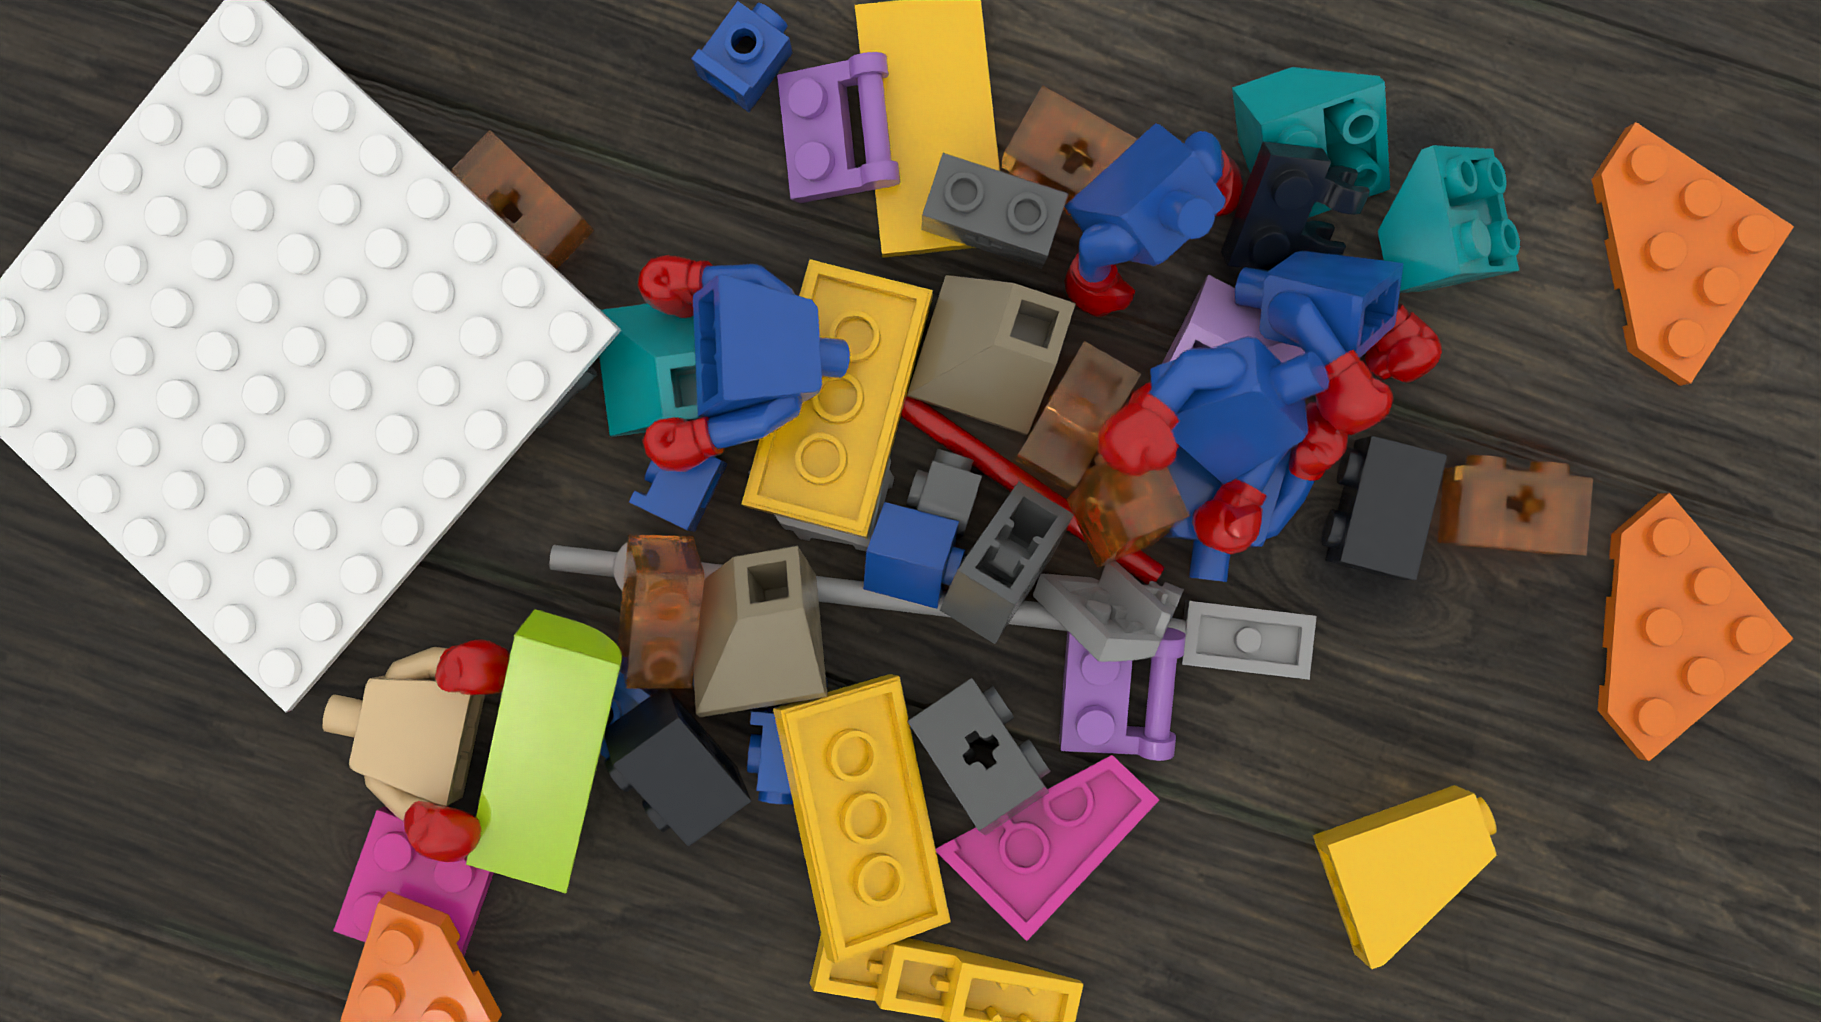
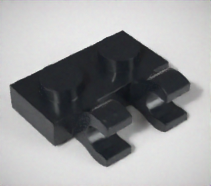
(1278, 202)

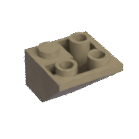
(991, 351)
(759, 634)

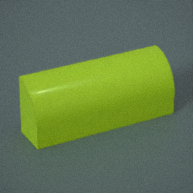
(545, 750)

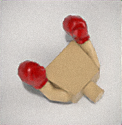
(419, 738)

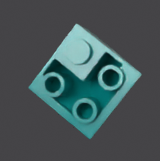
(1318, 110)
(1450, 220)
(648, 369)

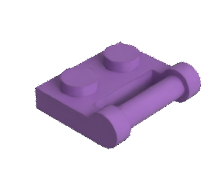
(821, 134)
(1098, 702)

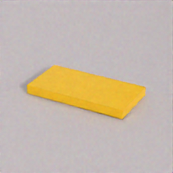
(934, 106)
(836, 452)
(862, 817)

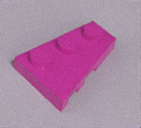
(1051, 845)

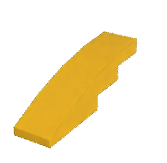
(949, 984)

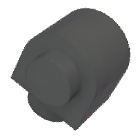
(946, 489)

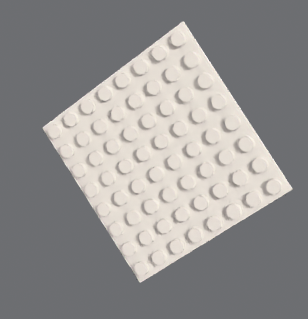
(278, 347)

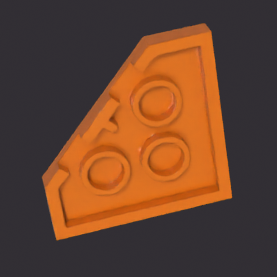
(1679, 250)
(1675, 628)
(415, 970)

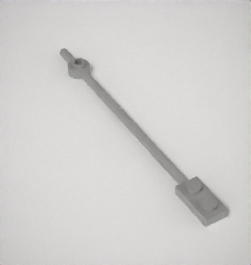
(1214, 638)

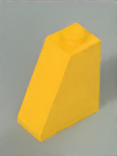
(1404, 866)

